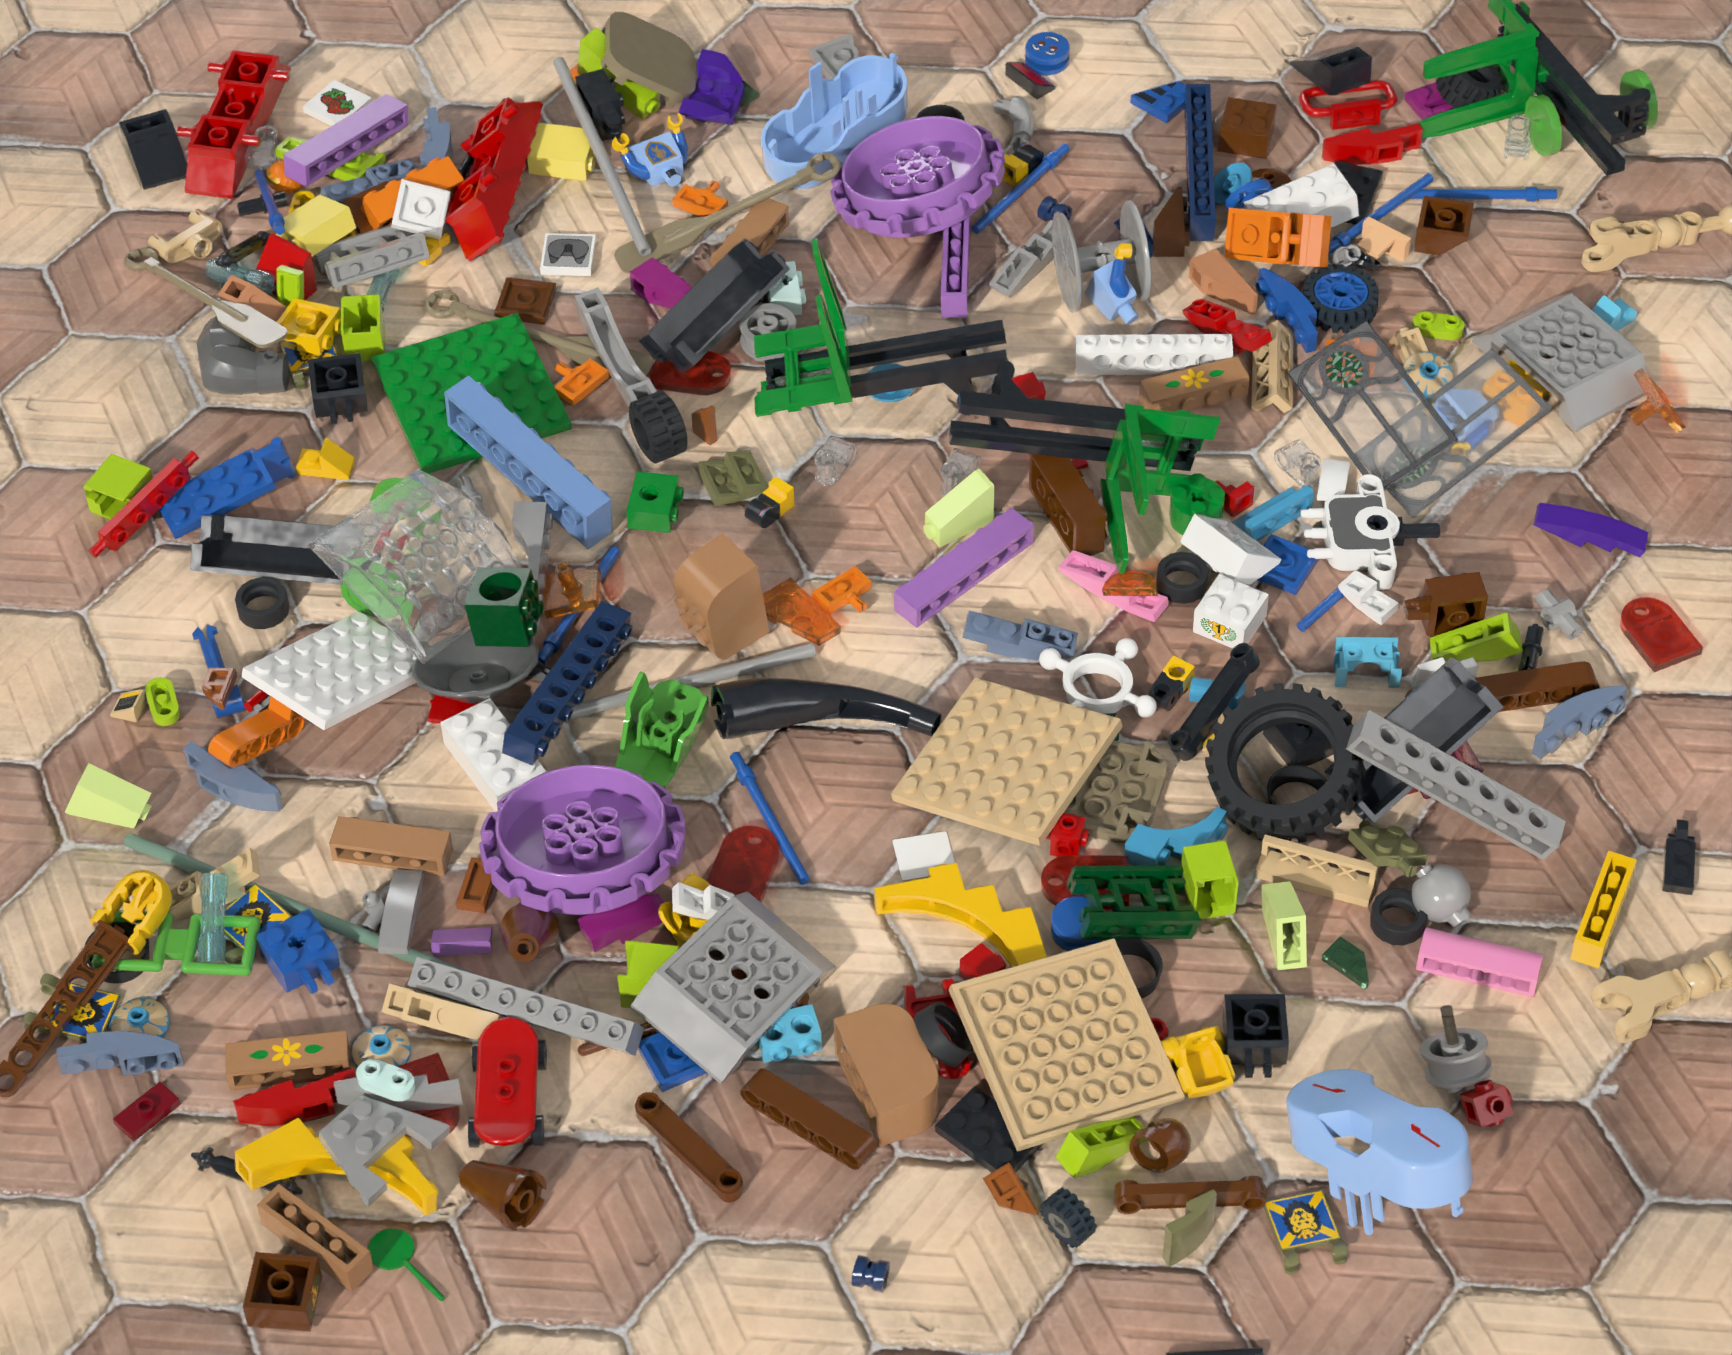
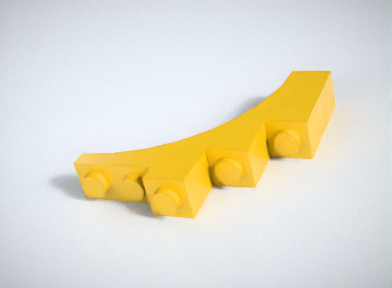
(944, 895)
(298, 1151)

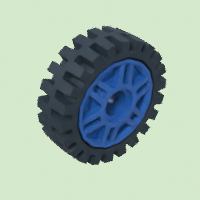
(1342, 297)

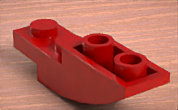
(1368, 148)
(1217, 319)
(284, 1103)

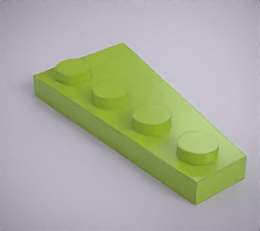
(351, 170)

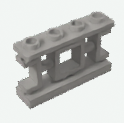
(370, 254)

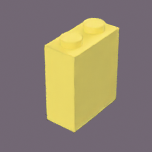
(560, 152)
(318, 224)

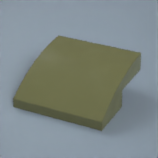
(732, 478)
(1191, 1230)

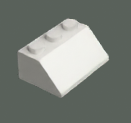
(1228, 549)

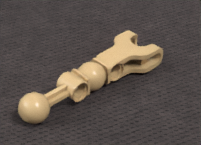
(1635, 238)
(1661, 993)

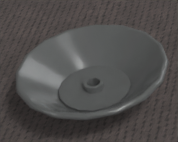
(475, 672)

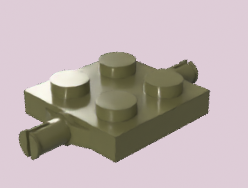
(1388, 847)

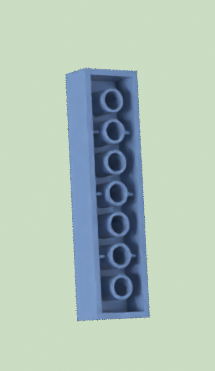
(528, 461)

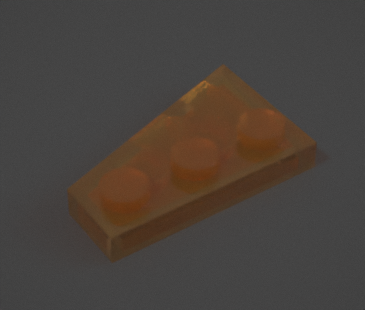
(800, 612)

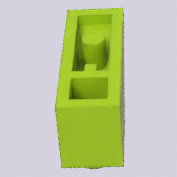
(1483, 640)
(1097, 1145)

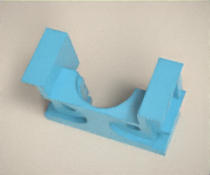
(1359, 650)

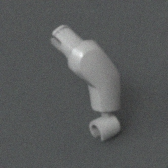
(1022, 116)

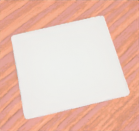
(922, 852)

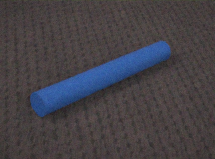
(1319, 610)

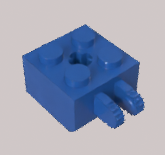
(299, 952)

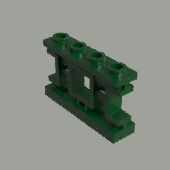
(1132, 921)

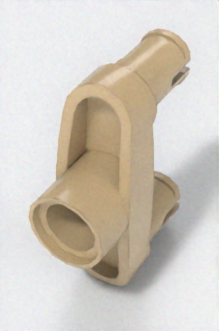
(192, 242)

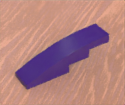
(1582, 526)

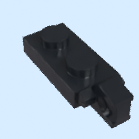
(1679, 860)

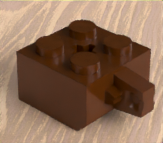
(1449, 603)

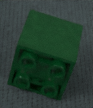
(503, 607)

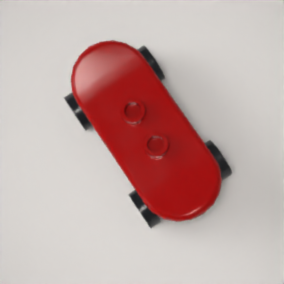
(506, 1084)

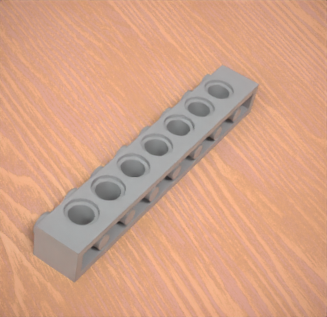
(1455, 785)
(526, 1005)

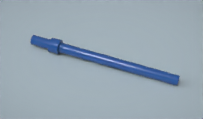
(1050, 161)
(1530, 194)
(275, 217)
(1343, 238)
(554, 640)
(747, 778)

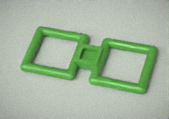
(182, 945)

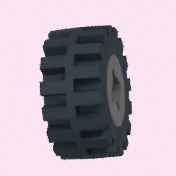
(1068, 1217)

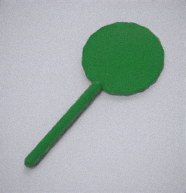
(392, 1250)

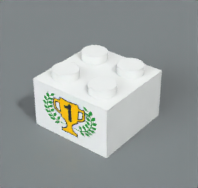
(1230, 612)

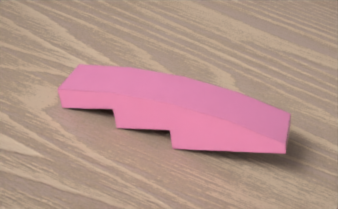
(1093, 573)

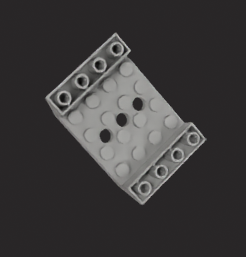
(1588, 377)
(712, 1012)

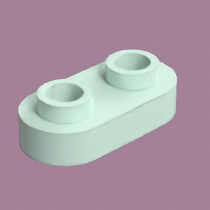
(384, 1078)

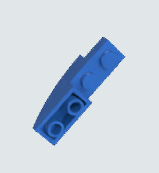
(1289, 304)

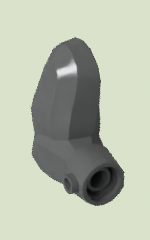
(234, 368)

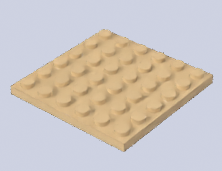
(1007, 761)
(1066, 1043)

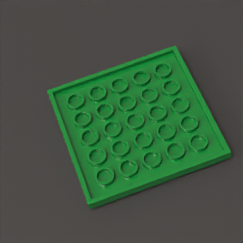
(490, 353)

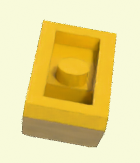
(327, 463)

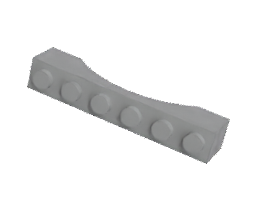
(606, 338)
(530, 531)

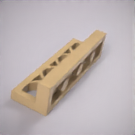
(1278, 364)
(1316, 874)

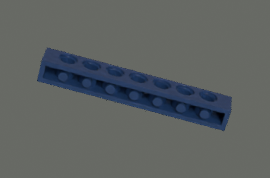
(1199, 162)
(567, 683)

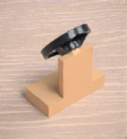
(1379, 239)

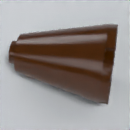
(528, 932)
(504, 1191)

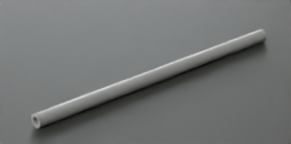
(602, 157)
(704, 677)

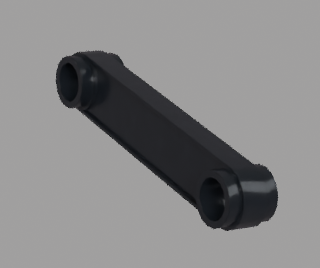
(1241, 663)

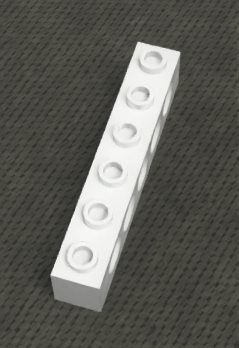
(1148, 353)

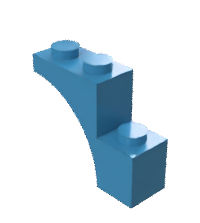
(1155, 846)

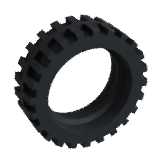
(1265, 711)

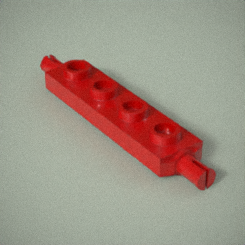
(144, 505)

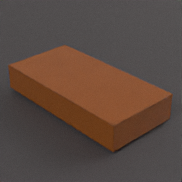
(475, 888)

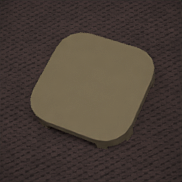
(649, 57)
(1121, 791)

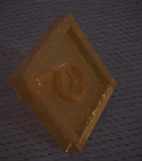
(1655, 402)
(572, 590)

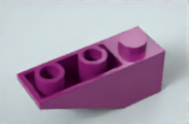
(657, 284)

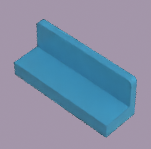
(1275, 512)

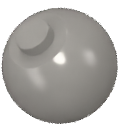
(1442, 894)

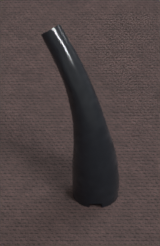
(776, 703)

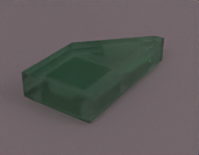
(1348, 961)

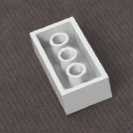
(1317, 193)
(477, 743)

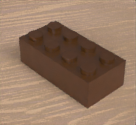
(1068, 503)

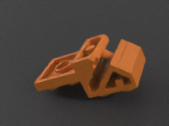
(1278, 237)

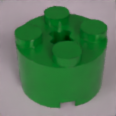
(1193, 497)

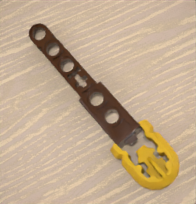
(110, 942)

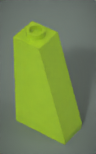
(636, 97)

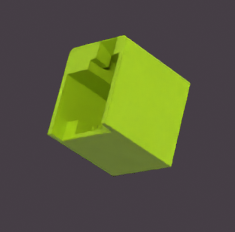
(362, 326)
(115, 485)
(1210, 879)
(642, 963)

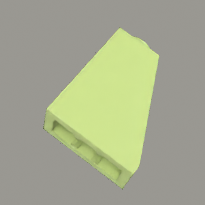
(961, 510)
(108, 799)
(1285, 925)

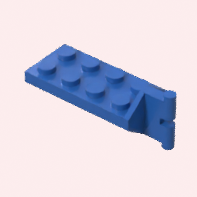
(227, 486)

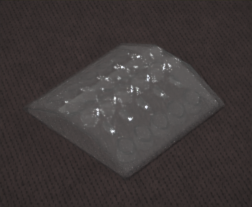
(416, 558)

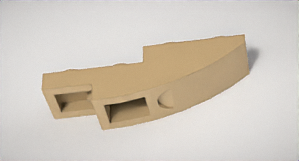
(186, 893)
(437, 1012)

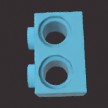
(789, 1038)

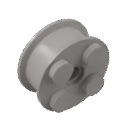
(764, 320)

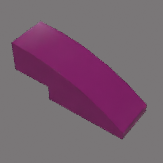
(621, 923)

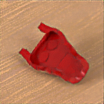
(914, 1005)

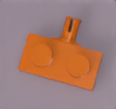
(699, 201)
(580, 380)
(843, 590)

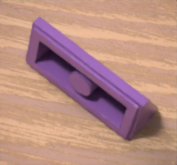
(461, 941)

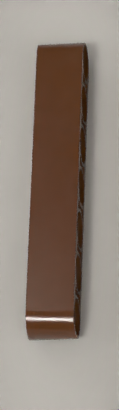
(1539, 685)

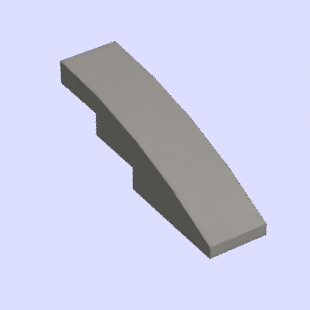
(1025, 263)
(400, 911)
(426, 1096)

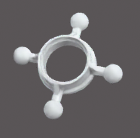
(1102, 664)

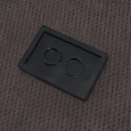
(1365, 184)
(981, 1132)

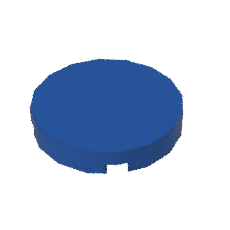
(1247, 192)

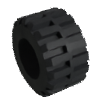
(1470, 86)
(658, 427)

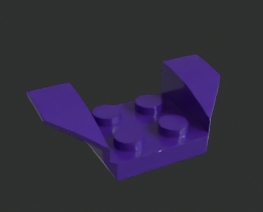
(716, 91)

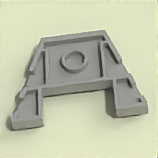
(369, 1130)

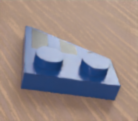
(1162, 101)

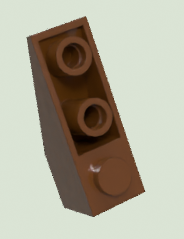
(1170, 227)

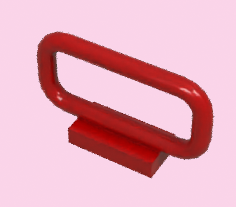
(1351, 113)

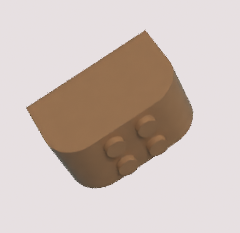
(721, 598)
(888, 1071)

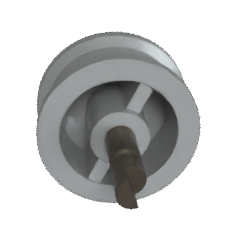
(1455, 1055)

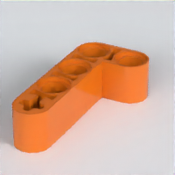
(256, 734)

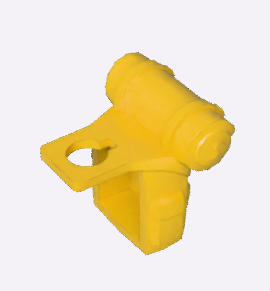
(1200, 1061)

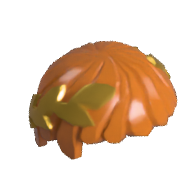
(278, 180)

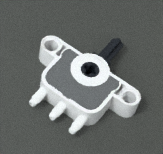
(1363, 532)

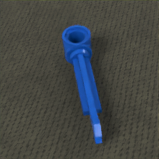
(214, 660)

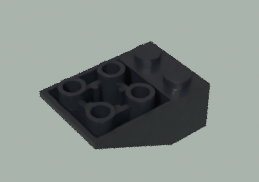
(1336, 69)
(154, 149)

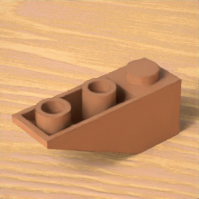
(1221, 281)
(243, 292)

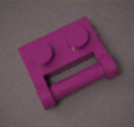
(1426, 101)

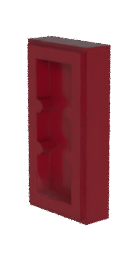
(146, 1111)

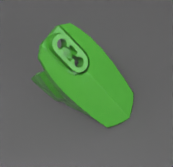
(648, 740)

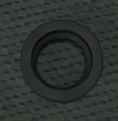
(1182, 562)
(262, 618)
(1396, 934)

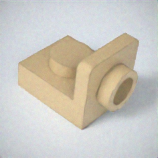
(1408, 342)

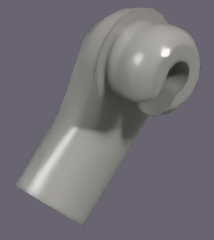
(375, 909)

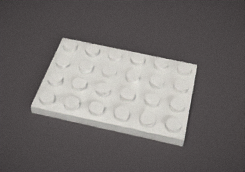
(336, 670)

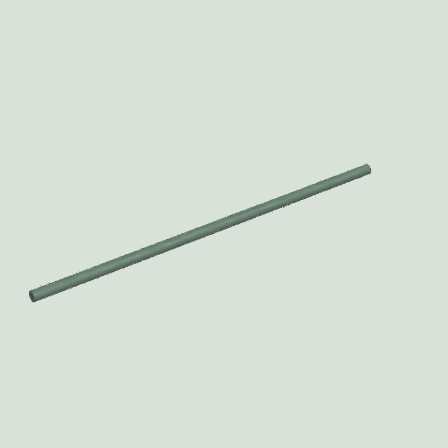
(290, 905)

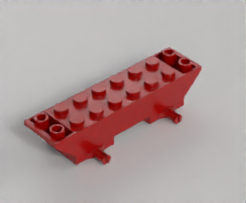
(221, 138)
(499, 153)

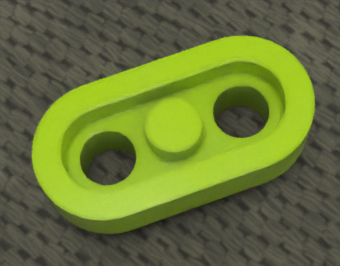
(1439, 325)
(162, 701)

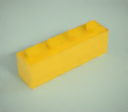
(1603, 909)

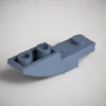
(439, 140)
(374, 176)
(1016, 639)
(1577, 714)
(234, 785)
(130, 1050)

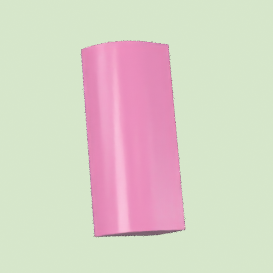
(1479, 962)

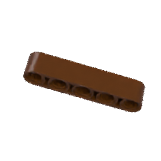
(809, 1119)

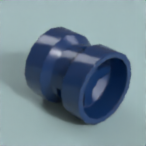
(1050, 206)
(870, 1273)

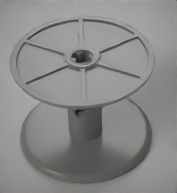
(1074, 260)

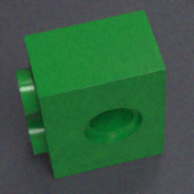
(654, 502)

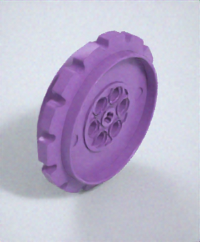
(918, 177)
(582, 839)

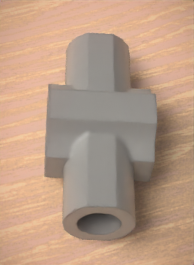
(1559, 614)

